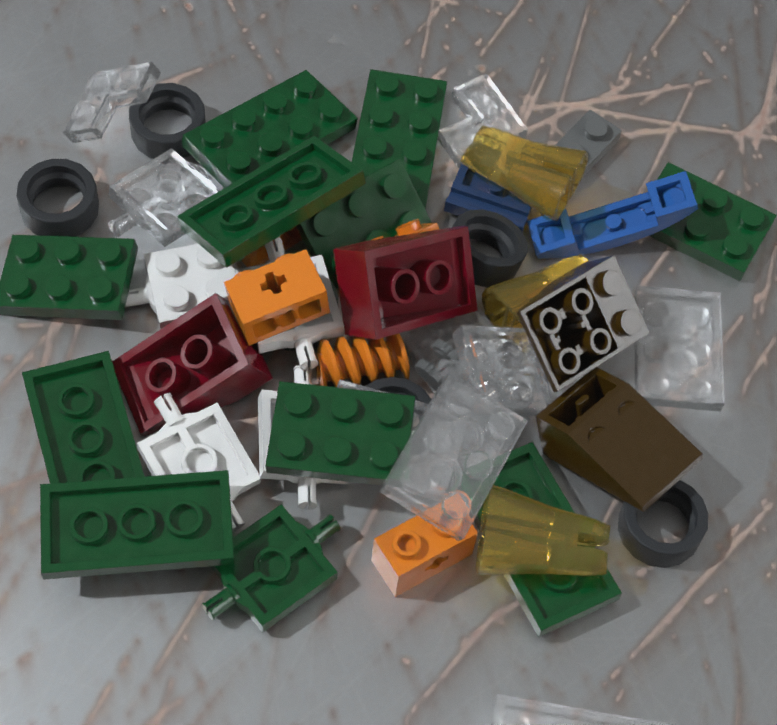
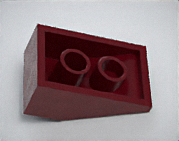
(405, 282)
(195, 359)

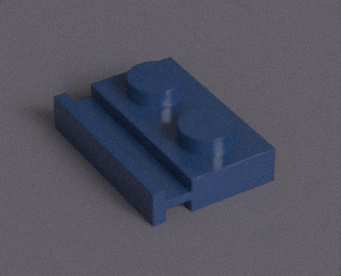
(476, 192)

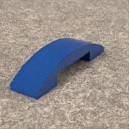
(615, 223)

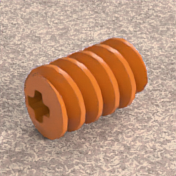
(361, 359)

